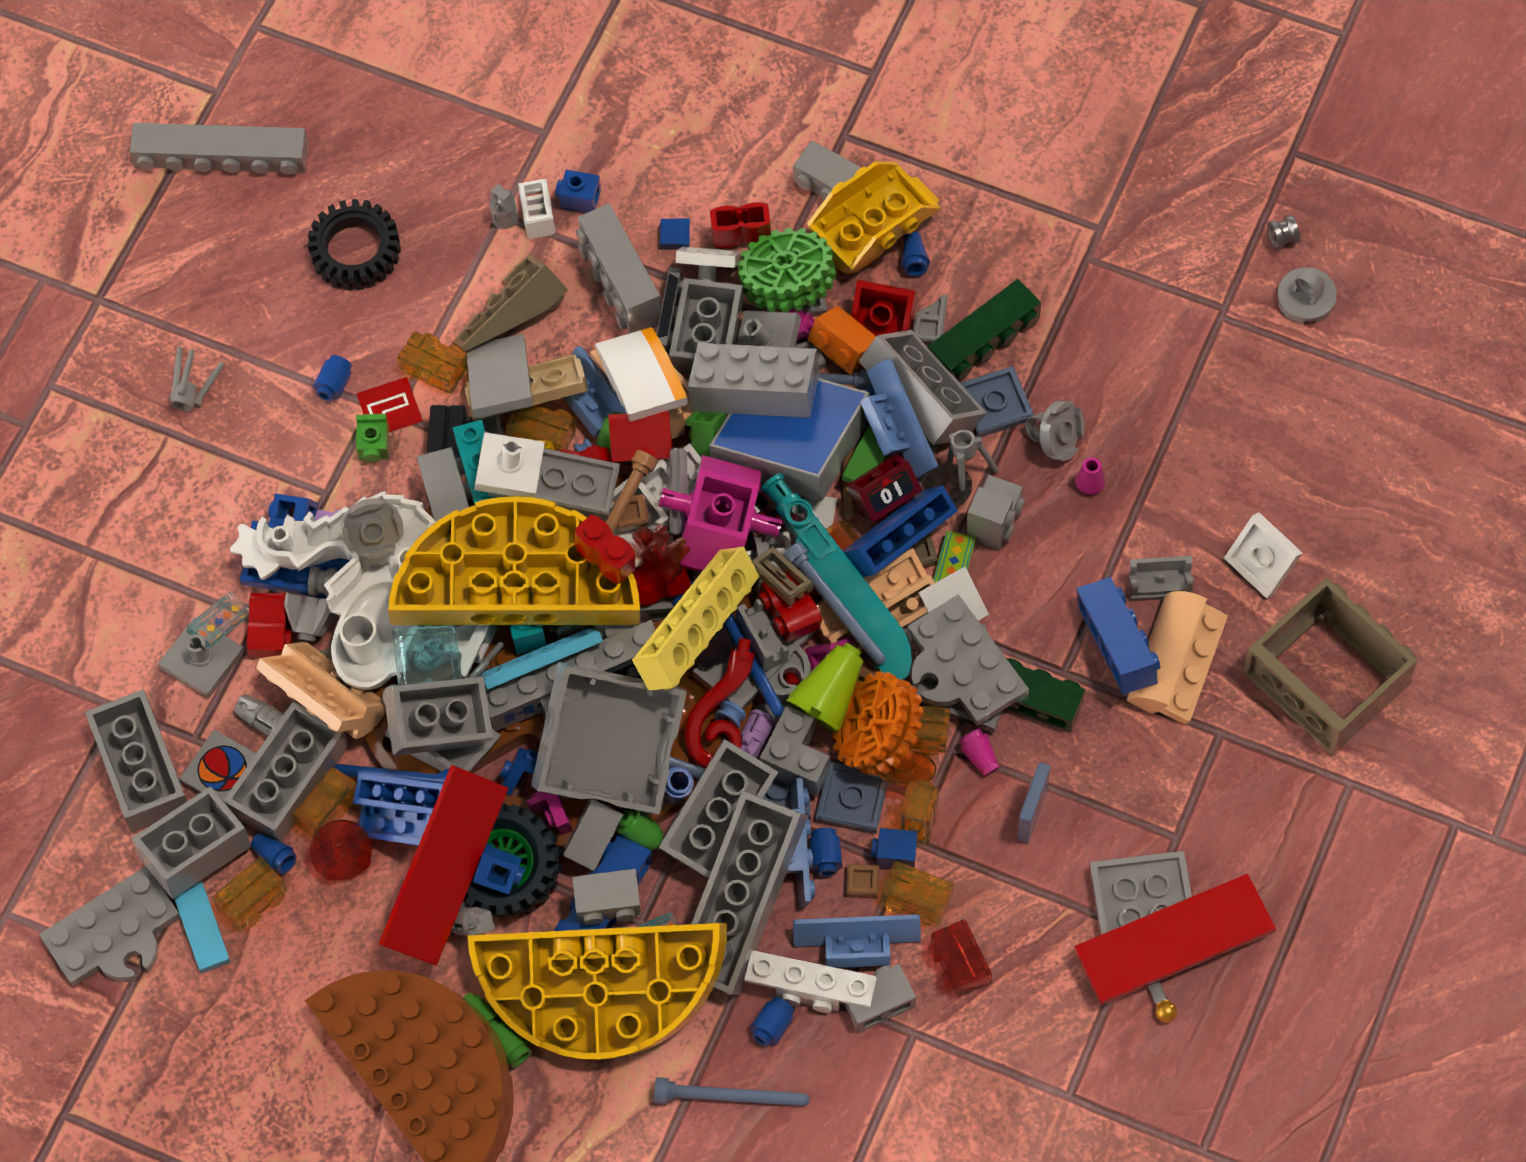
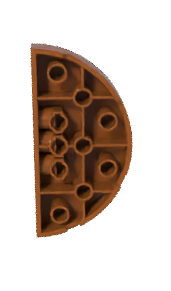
(425, 1061)

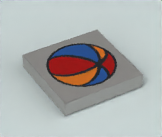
(217, 765)

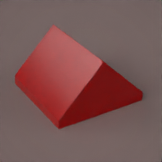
(883, 307)
(645, 434)

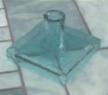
(426, 654)

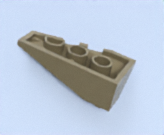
(528, 292)

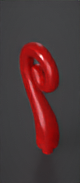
(737, 672)

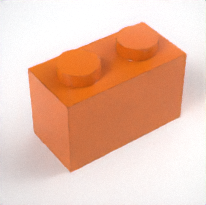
(841, 338)

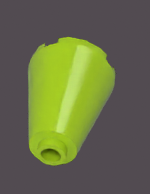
(829, 687)

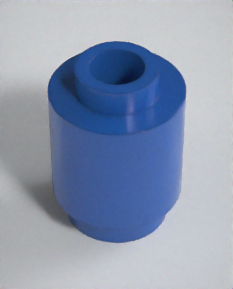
(332, 378)
(682, 780)
(826, 851)
(772, 1021)

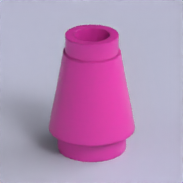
(1090, 477)
(979, 751)

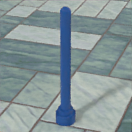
(756, 671)
(352, 771)

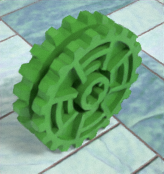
(787, 270)

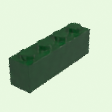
(987, 329)
(1048, 698)

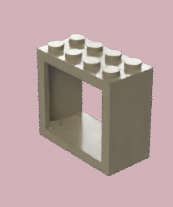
(1360, 632)

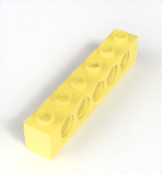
(695, 619)

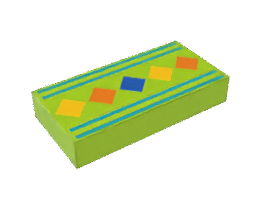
(955, 554)

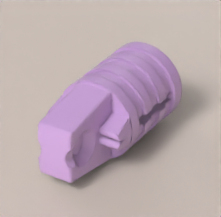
(756, 732)

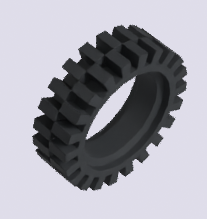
(360, 273)

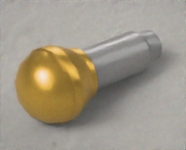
(1165, 1009)

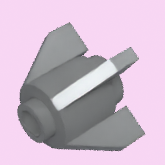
(308, 616)

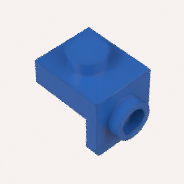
(513, 770)

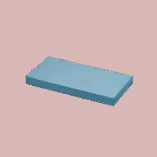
(540, 657)

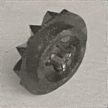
(950, 471)

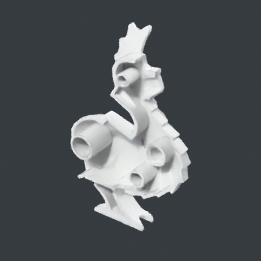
(358, 591)

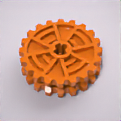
(879, 724)

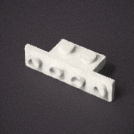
(810, 983)

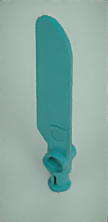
(843, 578)

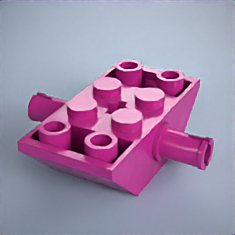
(725, 489)

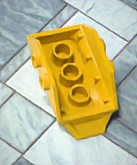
(871, 214)

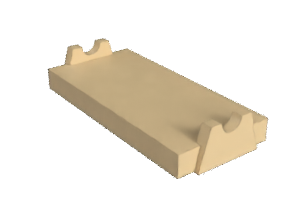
(551, 381)

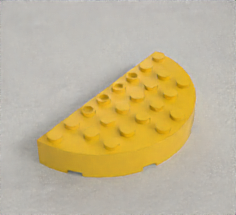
(507, 566)
(599, 987)

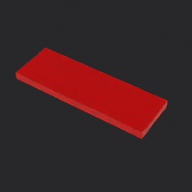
(443, 865)
(1174, 939)

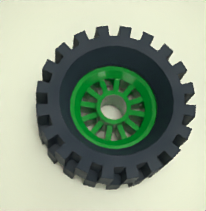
(541, 866)

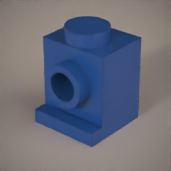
(285, 505)
(494, 878)

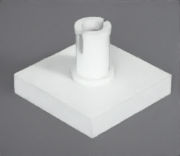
(707, 260)
(509, 465)
(1263, 555)

